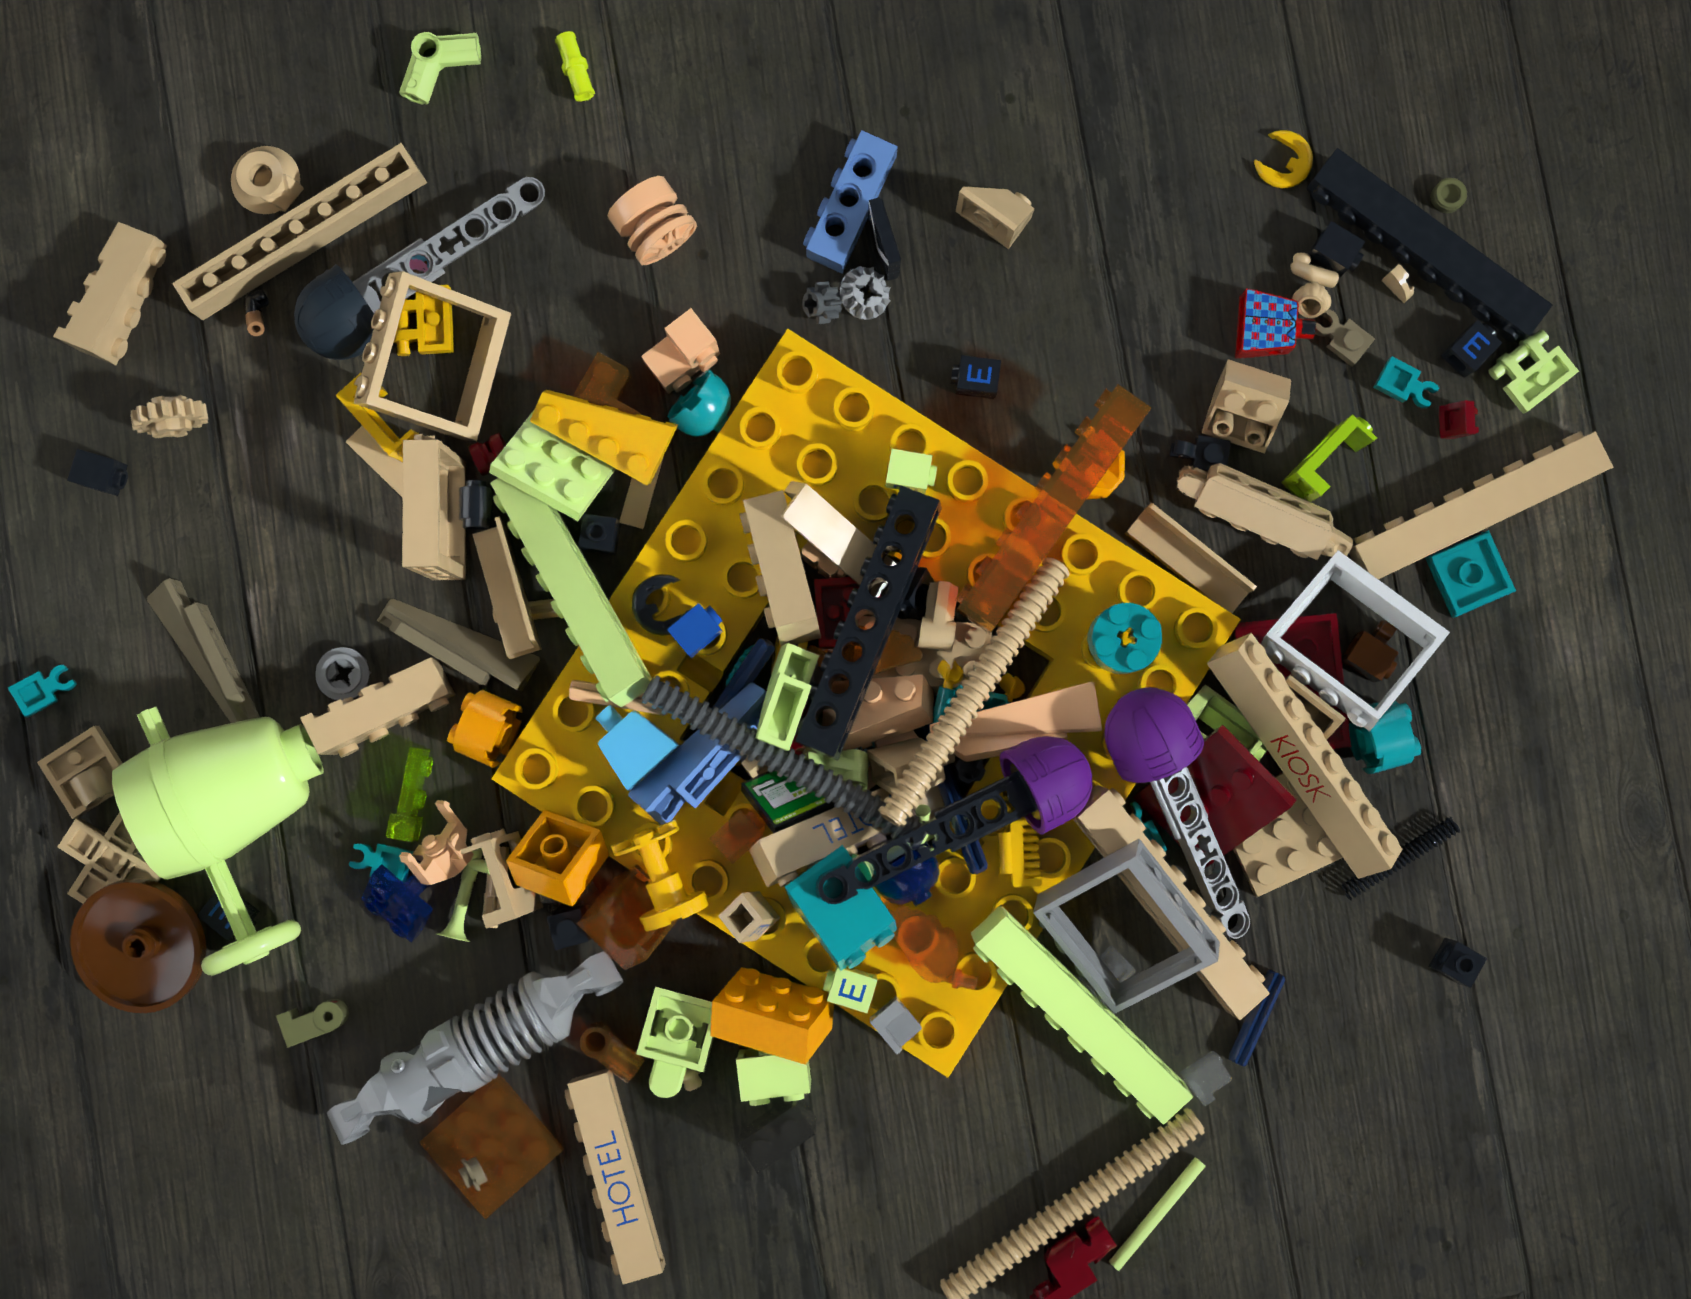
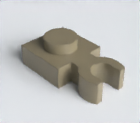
(1347, 341)

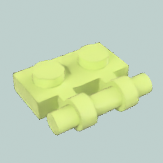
(1539, 379)

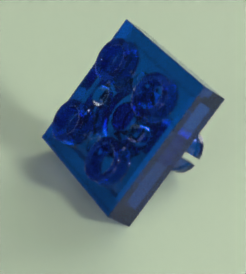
(397, 902)

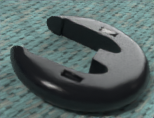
(644, 613)

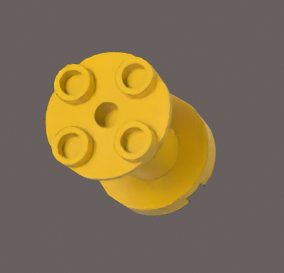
(665, 887)

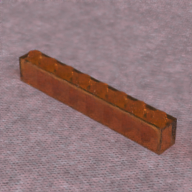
(1053, 509)

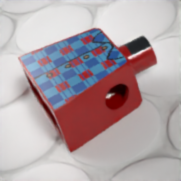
(1269, 325)

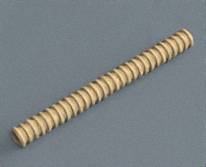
(974, 691)
(1072, 1206)

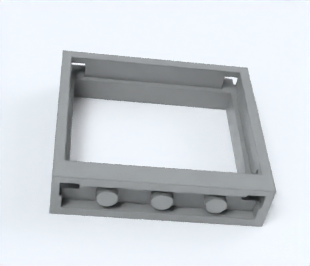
(1089, 966)

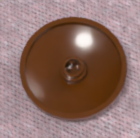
(138, 945)

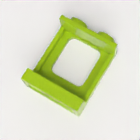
(1304, 480)

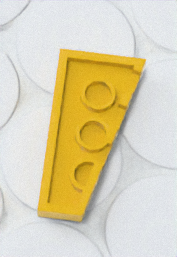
(615, 437)

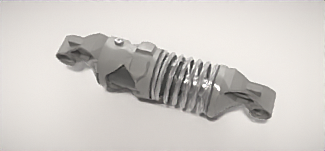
(471, 1048)

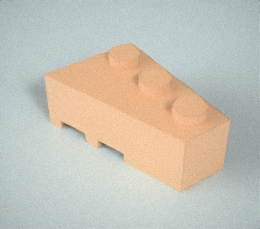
(888, 709)

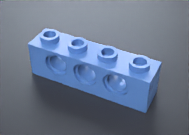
(867, 152)

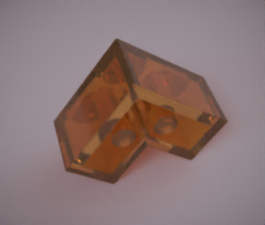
(605, 383)

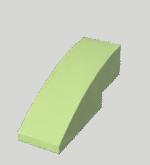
(786, 696)

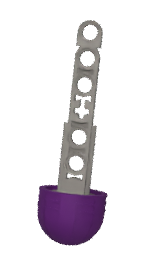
(1154, 741)

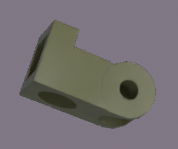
(322, 1020)

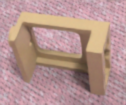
(512, 901)

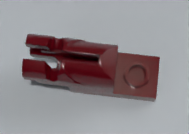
(1071, 1259)

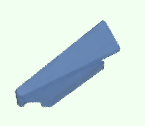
(696, 764)

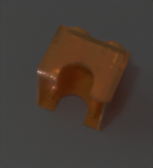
(616, 923)

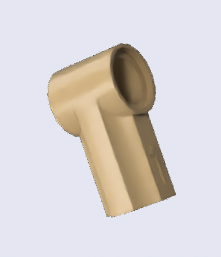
(938, 625)

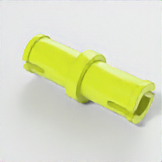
(574, 66)

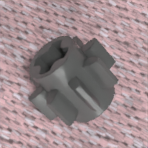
(822, 302)

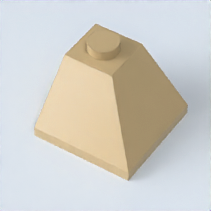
(995, 212)

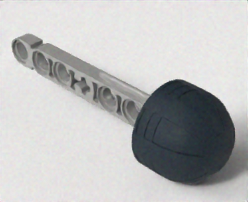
(337, 313)

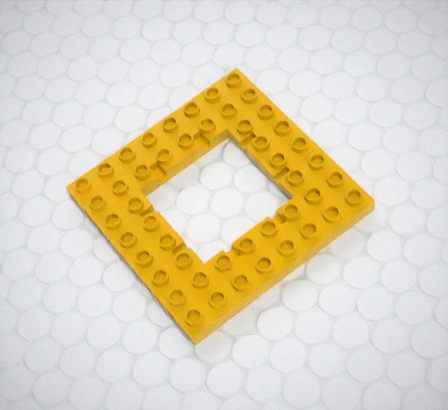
(836, 431)

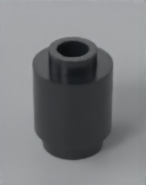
(476, 505)

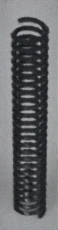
(1406, 858)

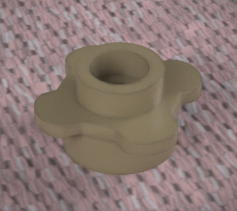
(472, 1173)

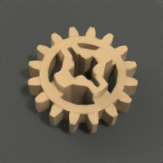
(169, 416)

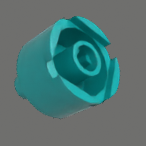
(1143, 632)
(1388, 742)

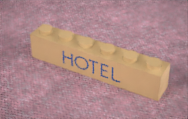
(803, 845)
(615, 1175)

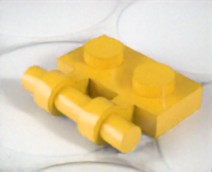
(433, 329)

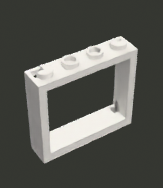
(1380, 600)

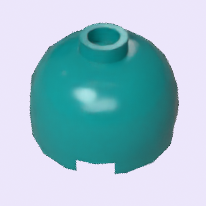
(702, 407)

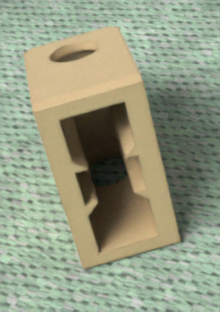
(891, 760)

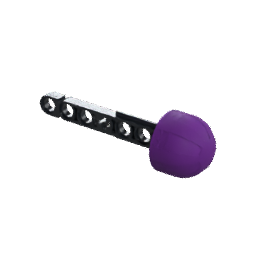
(1042, 781)

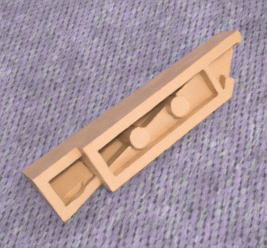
(1043, 715)

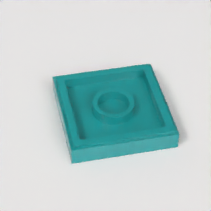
(1470, 574)

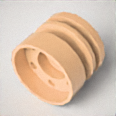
(652, 220)

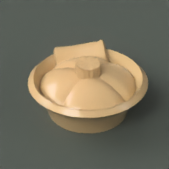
(266, 180)

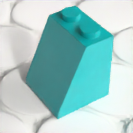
(843, 928)

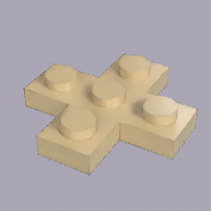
(106, 857)

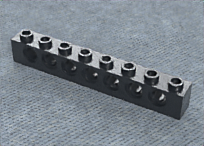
(905, 506)

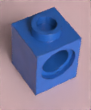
(696, 629)

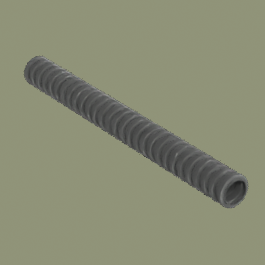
(785, 762)

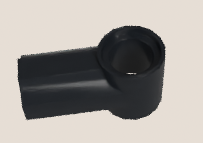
(967, 771)

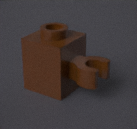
(1370, 653)

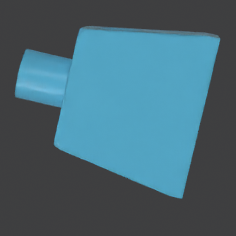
(633, 745)

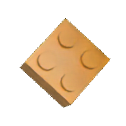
(558, 857)

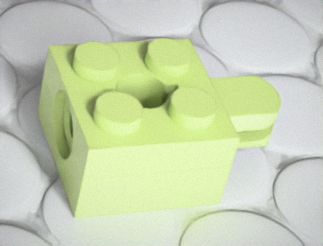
(677, 1039)

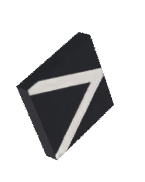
(884, 238)

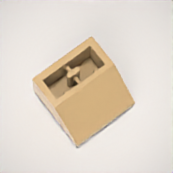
(1247, 406)

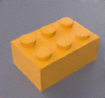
(772, 1015)

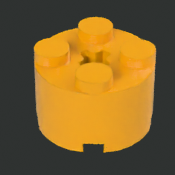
(485, 727)

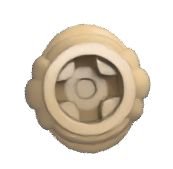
(1312, 300)

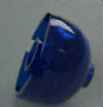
(911, 884)

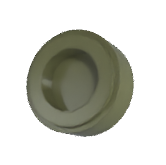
(1448, 195)

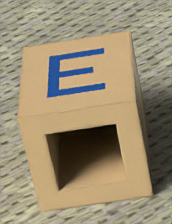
(749, 916)

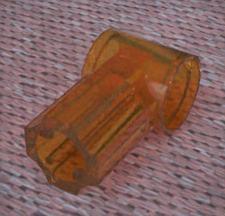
(614, 1054)

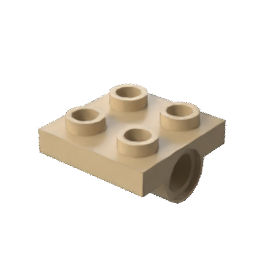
(82, 771)

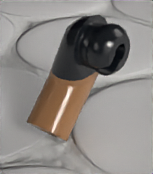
(253, 312)

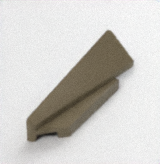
(458, 646)
(203, 647)

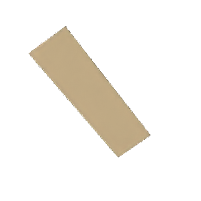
(373, 454)
(638, 502)

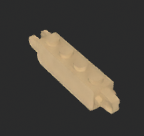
(1264, 510)

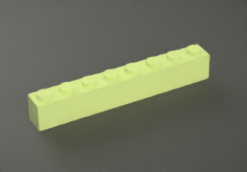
(575, 594)
(1080, 1014)

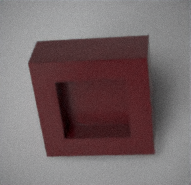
(1457, 420)

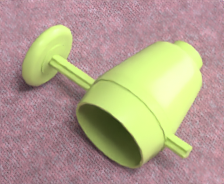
(206, 799)

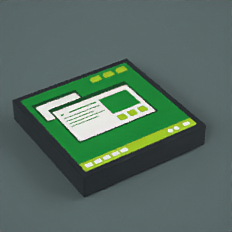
(782, 802)

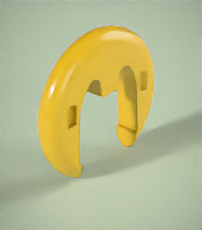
(1299, 167)

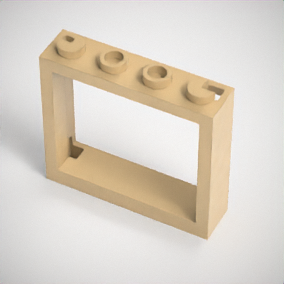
(480, 372)
(431, 524)

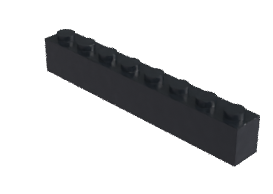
(1428, 247)

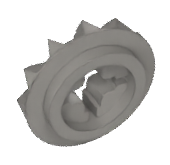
(853, 298)
(328, 670)

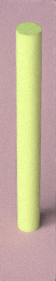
(1157, 1213)

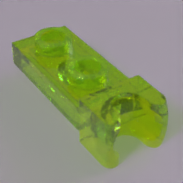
(405, 823)

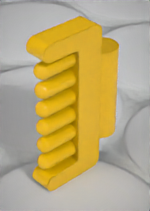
(1013, 856)

